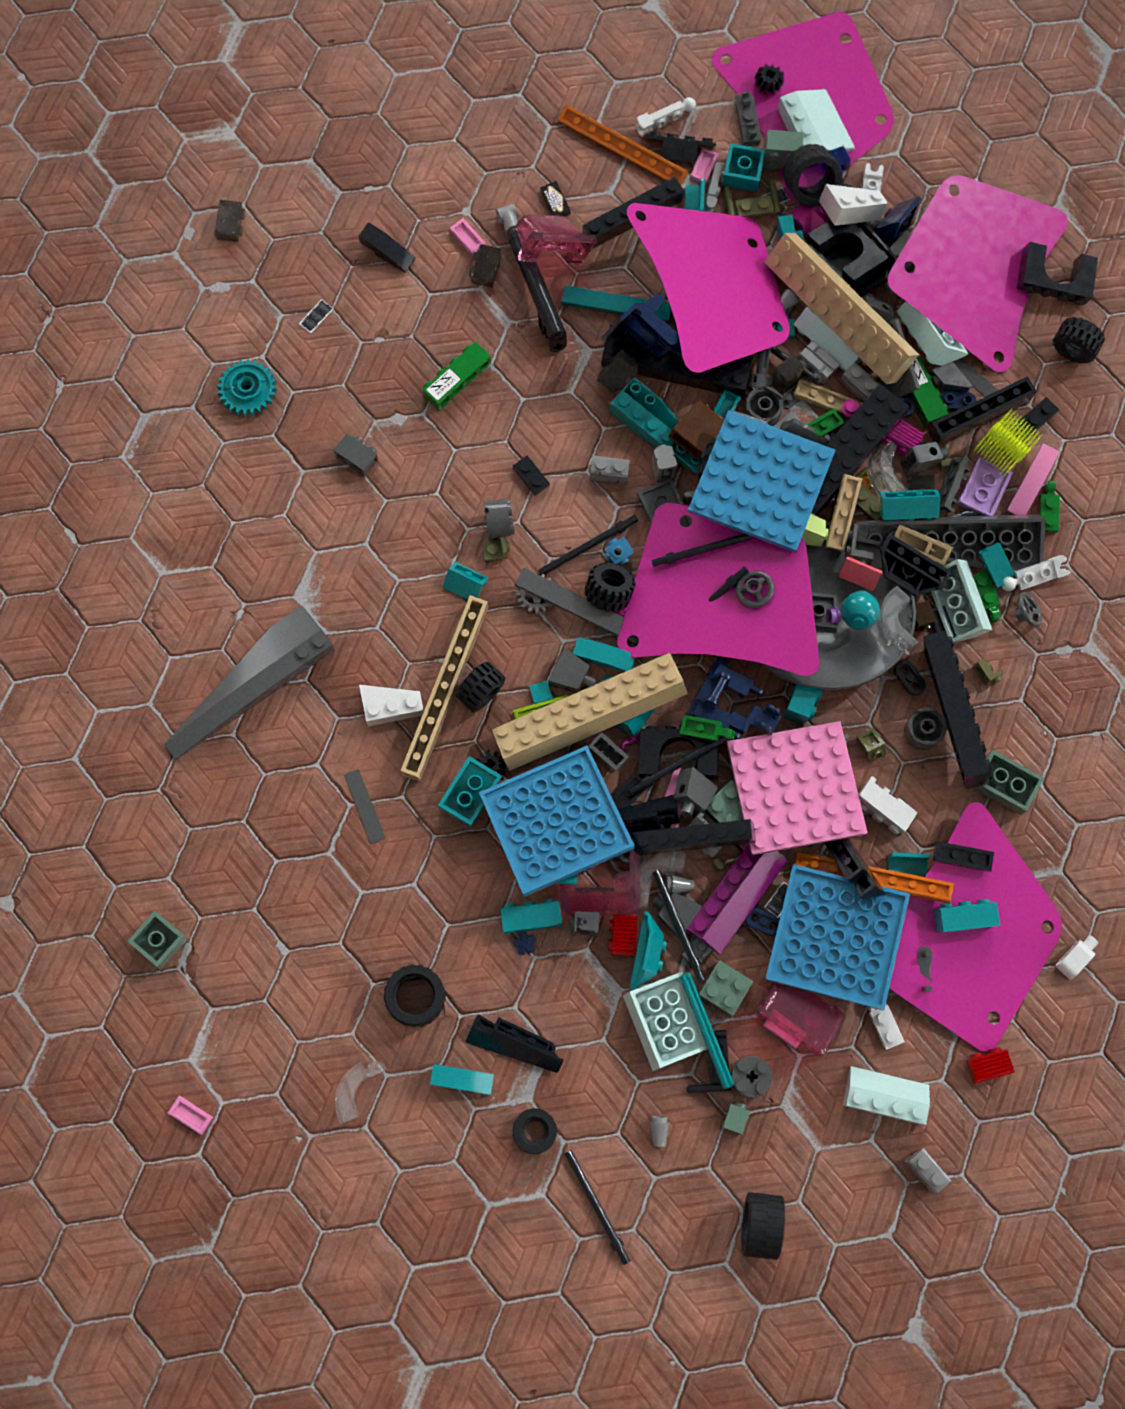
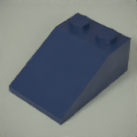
(897, 221)

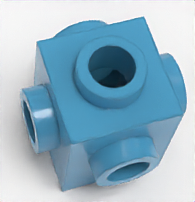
(625, 548)

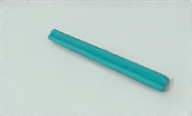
(706, 1030)

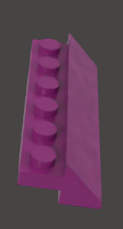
(735, 898)

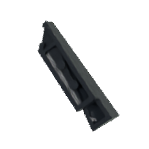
(650, 814)
(855, 868)
(514, 1043)

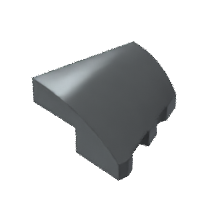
(798, 428)

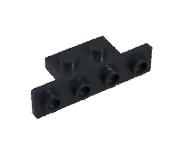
(680, 149)

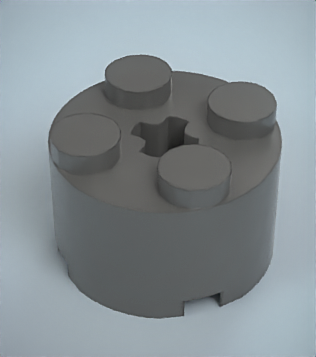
(767, 398)
(497, 518)
(933, 721)
(759, 1069)

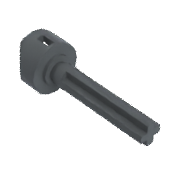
(760, 378)

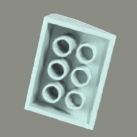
(815, 116)
(665, 1021)

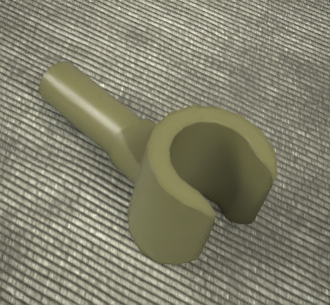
(944, 464)
(719, 864)

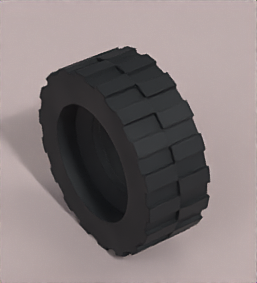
(519, 1131)

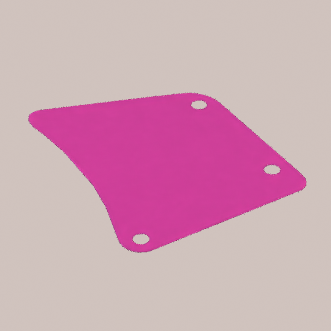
(813, 60)
(970, 263)
(713, 282)
(673, 608)
(980, 966)

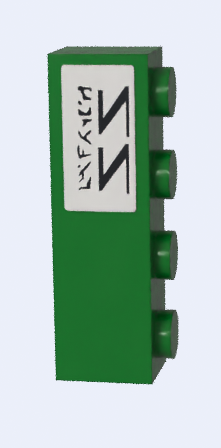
(456, 376)
(927, 398)

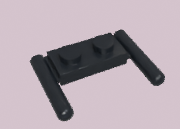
(715, 1083)

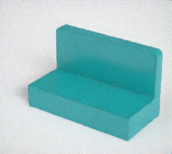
(695, 197)
(996, 564)
(464, 581)
(908, 863)

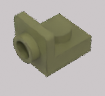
(495, 549)
(986, 673)
(872, 744)

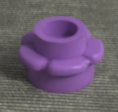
(833, 616)

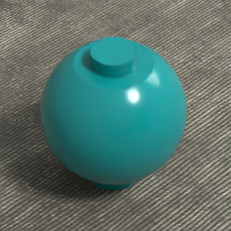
(860, 610)

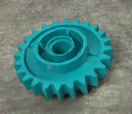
(245, 375)

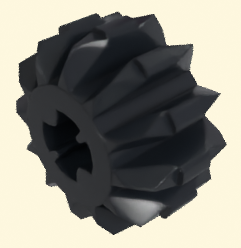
(769, 79)
(497, 761)

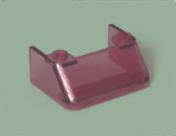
(616, 900)

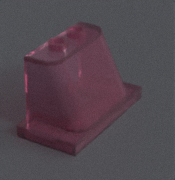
(552, 234)

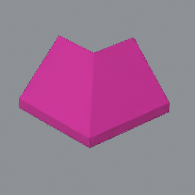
(808, 218)

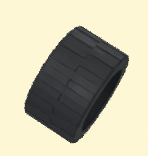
(801, 160)
(391, 989)
(763, 1226)

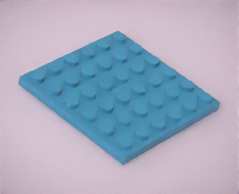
(761, 481)
(556, 820)
(835, 939)

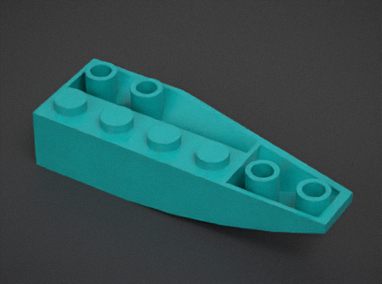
(650, 419)

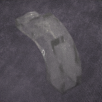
(881, 471)
(889, 624)
(667, 863)
(346, 1091)

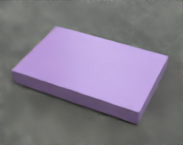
(984, 488)

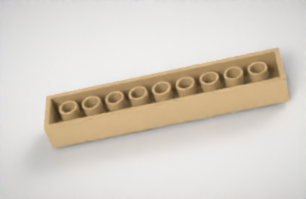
(841, 308)
(589, 711)

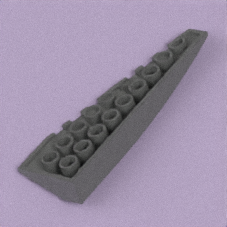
(1019, 536)
(271, 663)

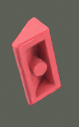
(860, 573)

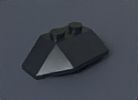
(911, 568)

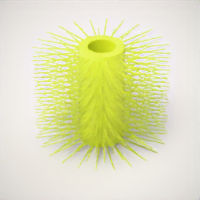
(1007, 442)

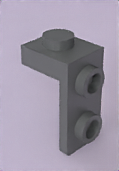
(859, 555)

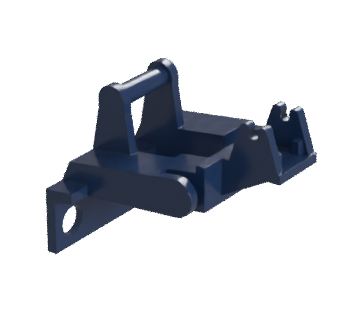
(649, 328)
(706, 707)

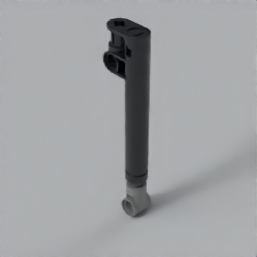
(548, 317)

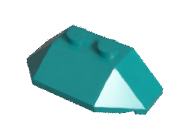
(648, 953)

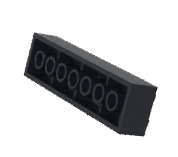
(669, 367)
(859, 439)
(957, 710)

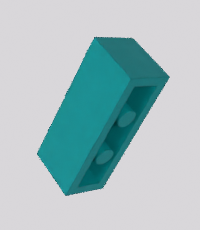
(909, 505)
(531, 916)
(966, 916)

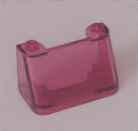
(801, 1016)

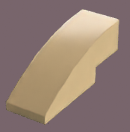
(926, 545)

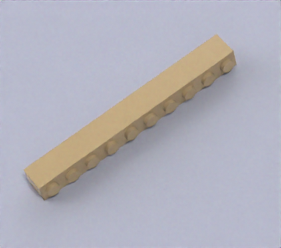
(444, 688)

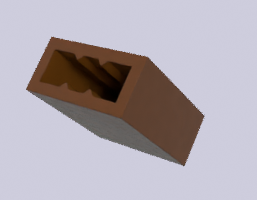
(697, 429)

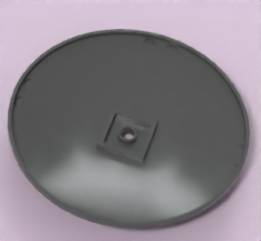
(847, 654)

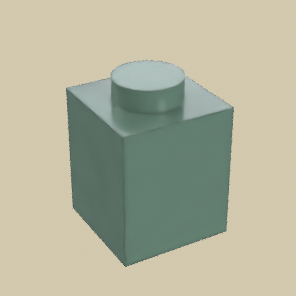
(735, 1118)

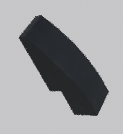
(386, 247)

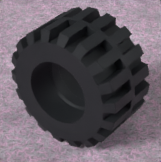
(1078, 340)
(609, 587)
(480, 686)

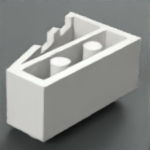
(852, 205)
(389, 704)
(885, 807)

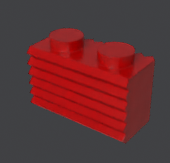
(623, 935)
(990, 1065)

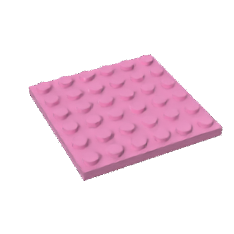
(797, 787)

